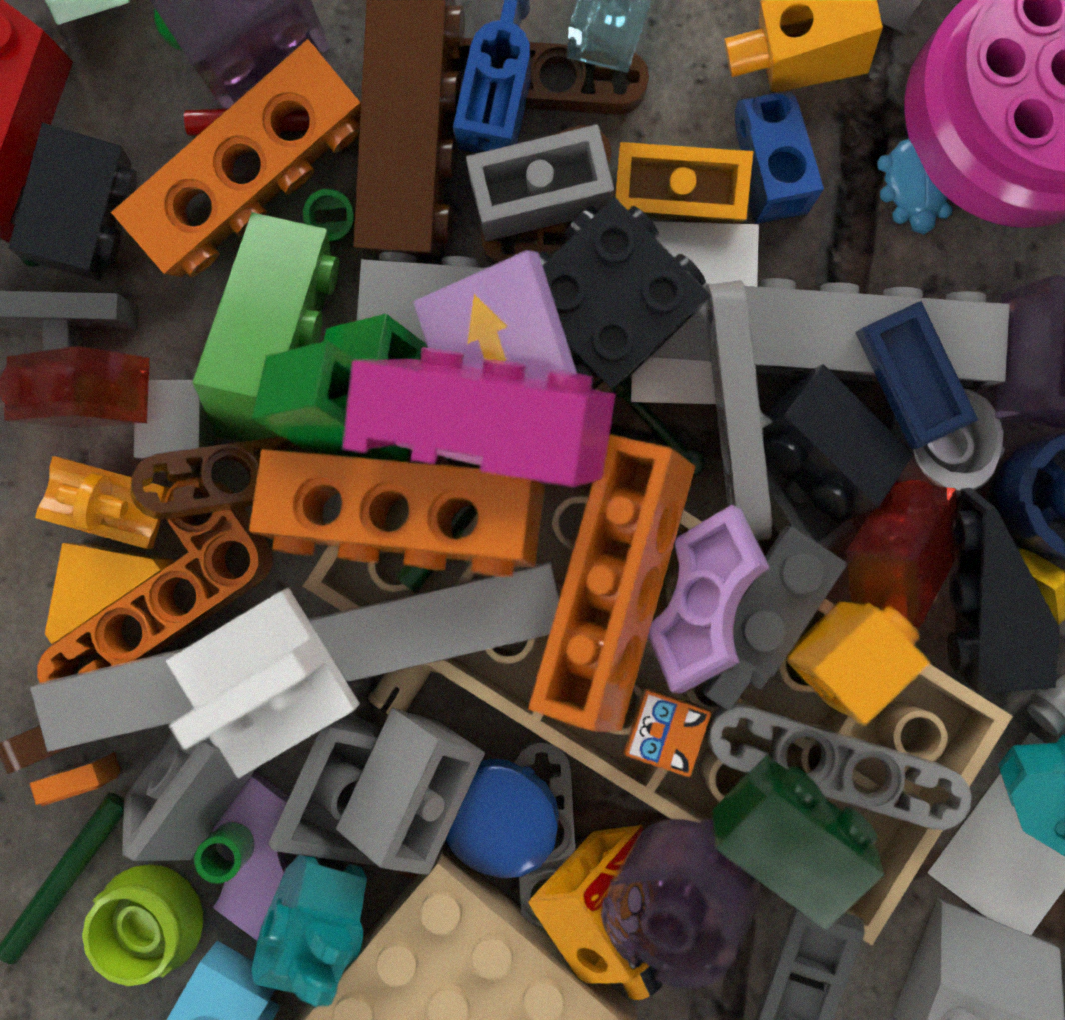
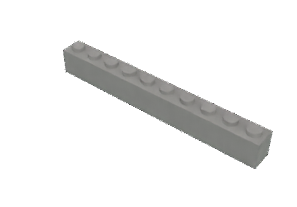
(788, 325)

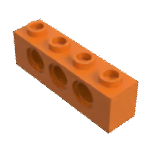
(157, 209)
(297, 486)
(612, 586)

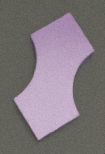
(696, 628)
(252, 889)

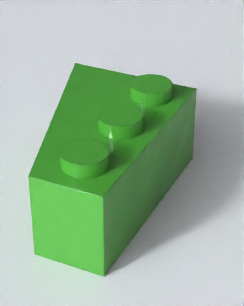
(266, 309)

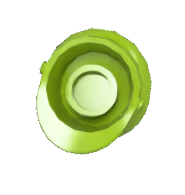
(142, 925)

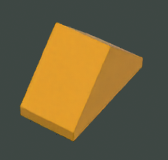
(92, 580)

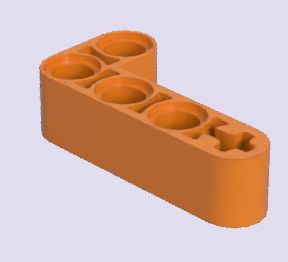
(153, 600)

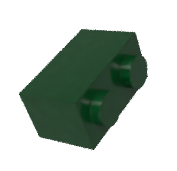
(797, 841)

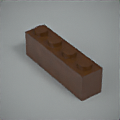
(405, 126)

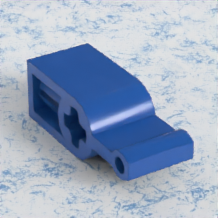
(494, 98)

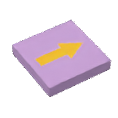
(499, 316)

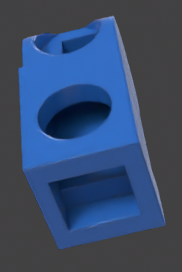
(783, 163)

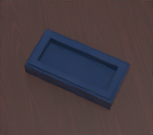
(916, 375)

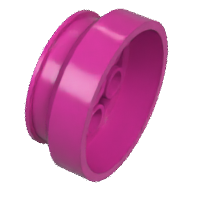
(966, 114)

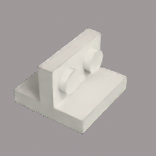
(259, 685)

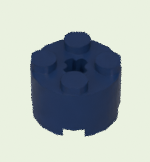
(1032, 496)

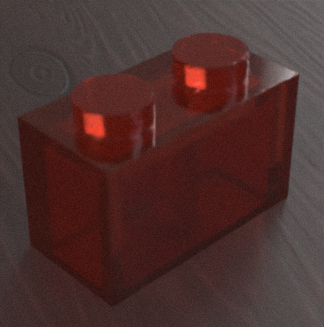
(76, 388)
(904, 550)

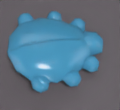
(911, 189)

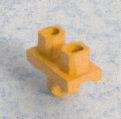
(97, 503)

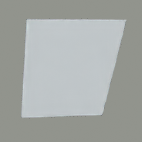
(722, 255)
(999, 865)

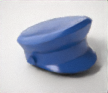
(505, 821)

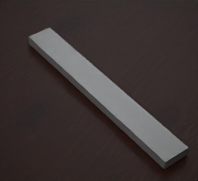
(359, 640)

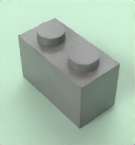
(540, 182)
(409, 792)

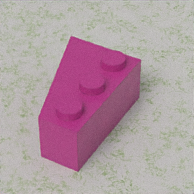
(481, 416)

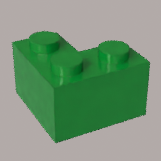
(308, 387)

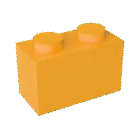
(684, 182)
(858, 658)

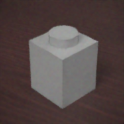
(173, 421)

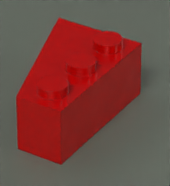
(30, 89)

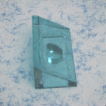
(606, 31)

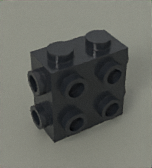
(619, 292)

